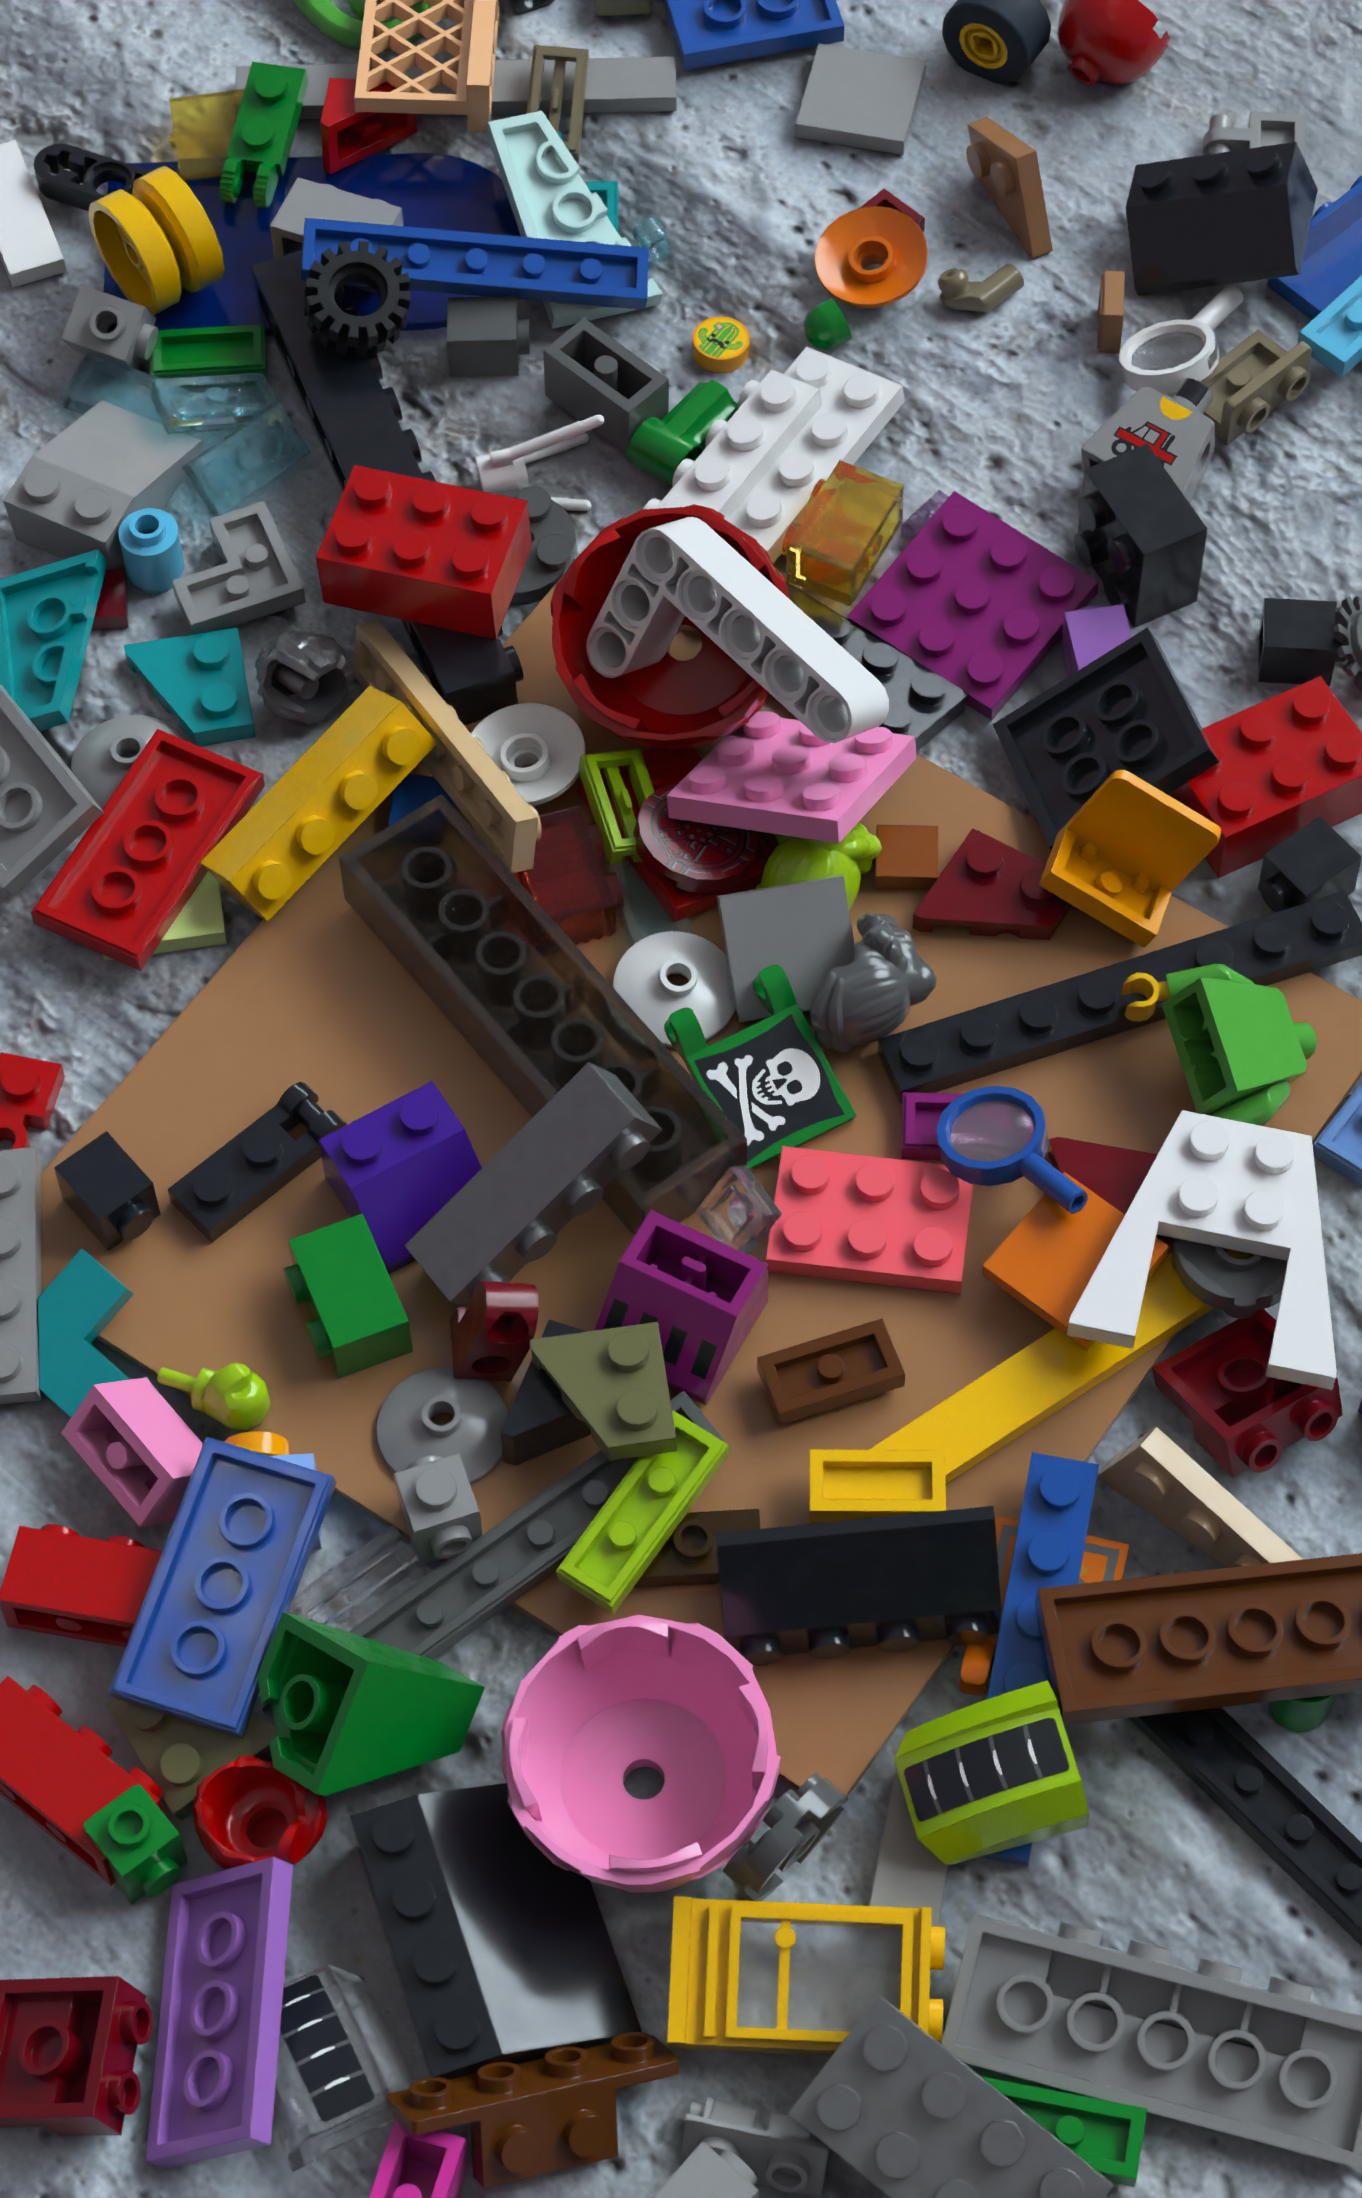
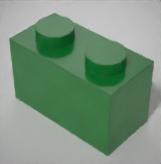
(349, 1296)

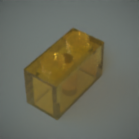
(843, 532)

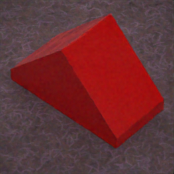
(356, 135)

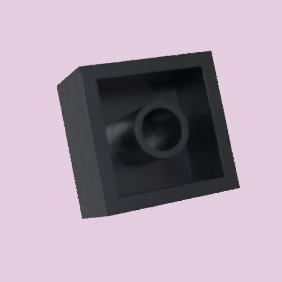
(1140, 535)

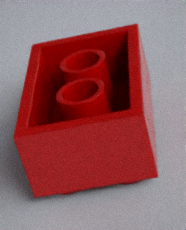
(424, 551)
(1277, 773)

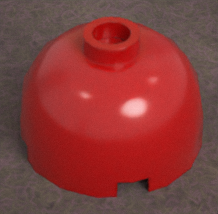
(1109, 40)

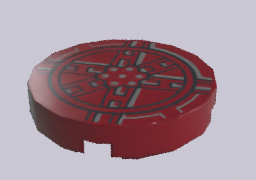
(690, 852)

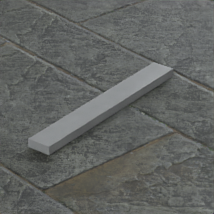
(612, 85)

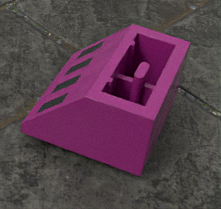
(697, 1293)

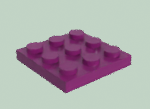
(974, 602)

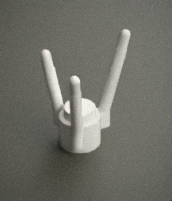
(507, 470)

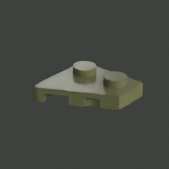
(614, 1385)
(185, 1753)

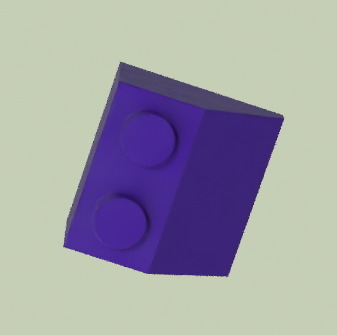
(399, 1167)

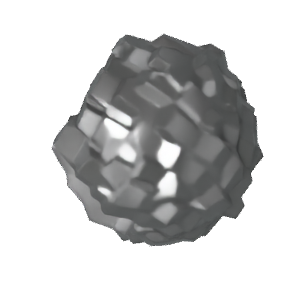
(303, 676)

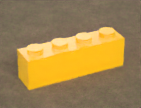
(319, 802)

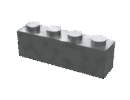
(535, 1185)

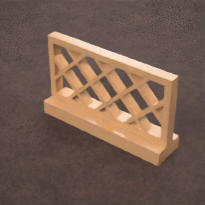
(467, 74)

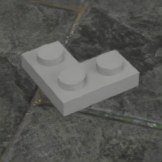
(250, 584)

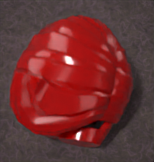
(256, 1814)

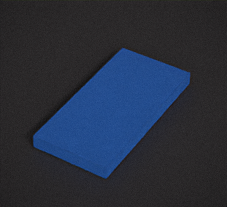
(222, 1586)

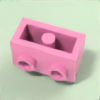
(135, 1447)

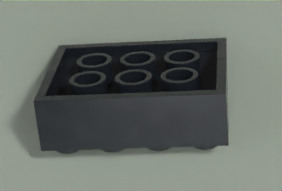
(488, 1933)

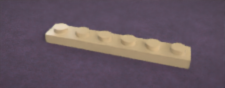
(459, 758)

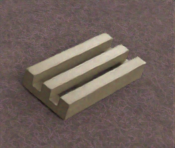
(561, 56)

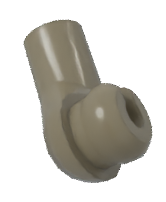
(979, 296)

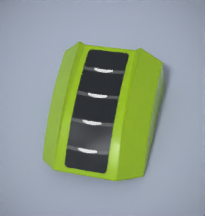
(992, 1776)

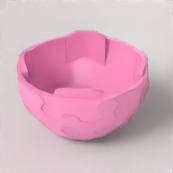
(631, 1700)

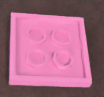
(790, 781)

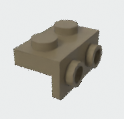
(1254, 382)

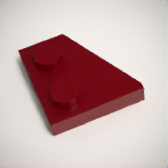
(992, 893)

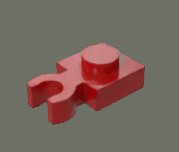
(26, 1096)

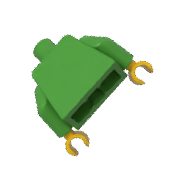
(1229, 1038)

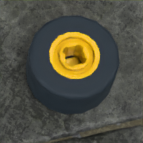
(996, 36)

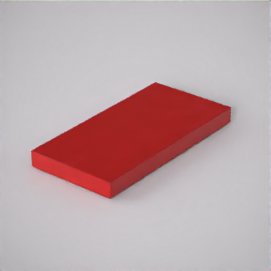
(147, 849)

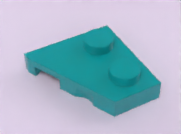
(198, 682)

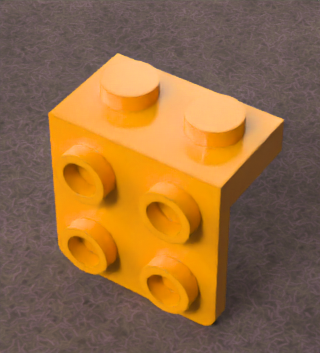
(1127, 855)

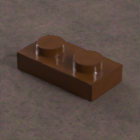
(830, 1371)

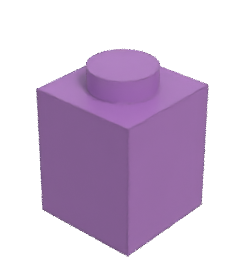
(1092, 633)

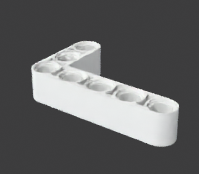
(698, 575)

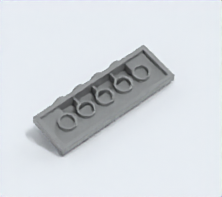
(1160, 2036)

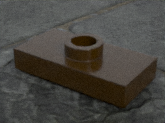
(691, 1549)

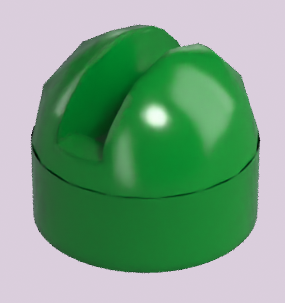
(826, 326)

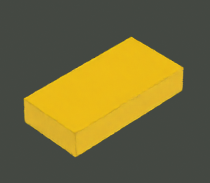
(874, 1483)

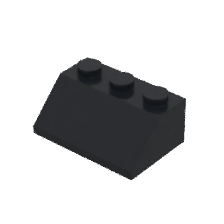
(1219, 218)

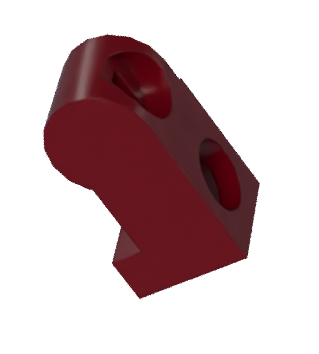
(495, 1324)

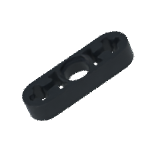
(85, 168)

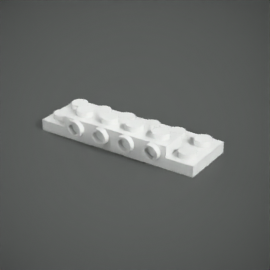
(782, 443)

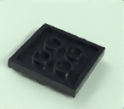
(1104, 719)

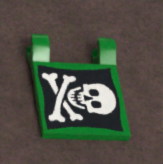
(768, 1075)

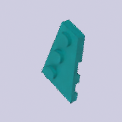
(46, 634)

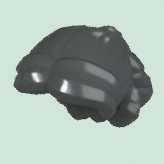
(874, 990)

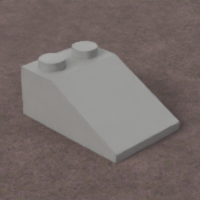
(94, 478)

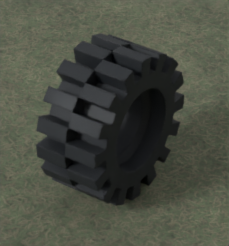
(365, 268)

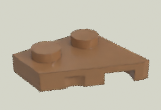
(1012, 180)

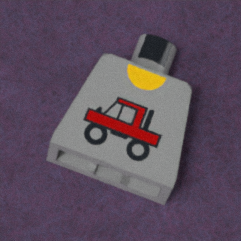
(1171, 428)

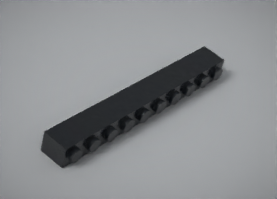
(361, 428)

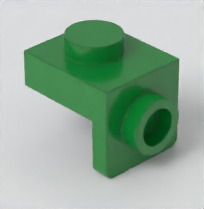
(138, 1844)

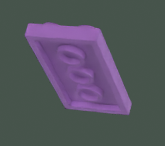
(220, 2014)

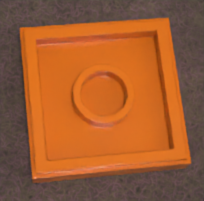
(1055, 1255)

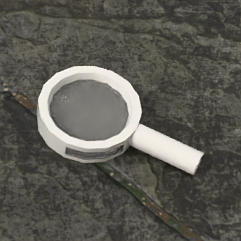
(1177, 348)

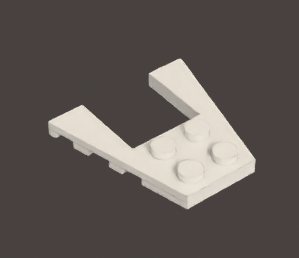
(1234, 1191)

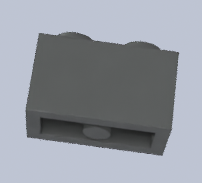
(598, 376)

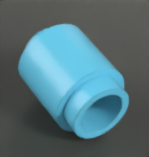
(151, 550)

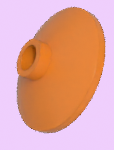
(869, 238)

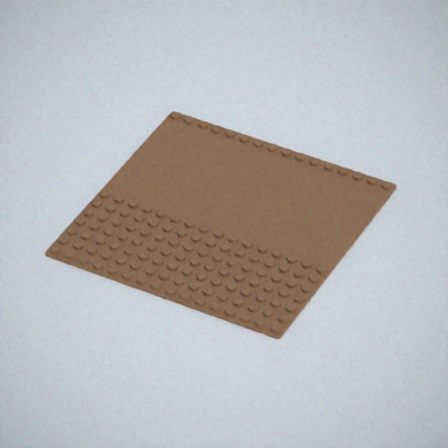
(335, 1009)

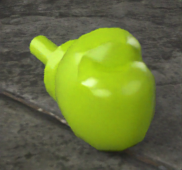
(228, 1395)

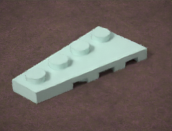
(553, 200)

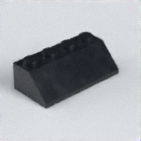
(860, 1584)

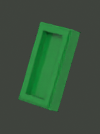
(210, 351)

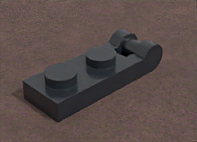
(254, 1163)

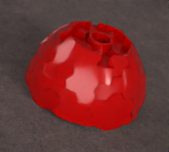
(671, 700)

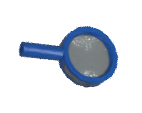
(1000, 1137)

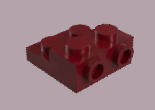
(1232, 1403)
(70, 2053)

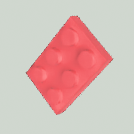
(869, 1220)

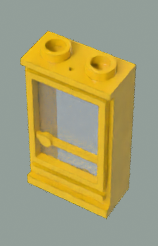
(795, 1973)

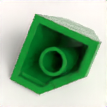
(358, 1706)

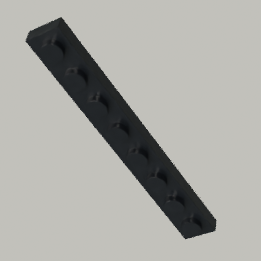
(1092, 1003)

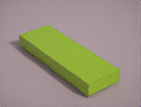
(641, 1516)

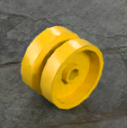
(156, 240)

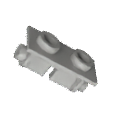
(781, 2157)

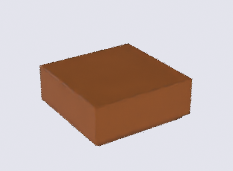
(907, 857)

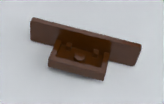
(539, 2111)

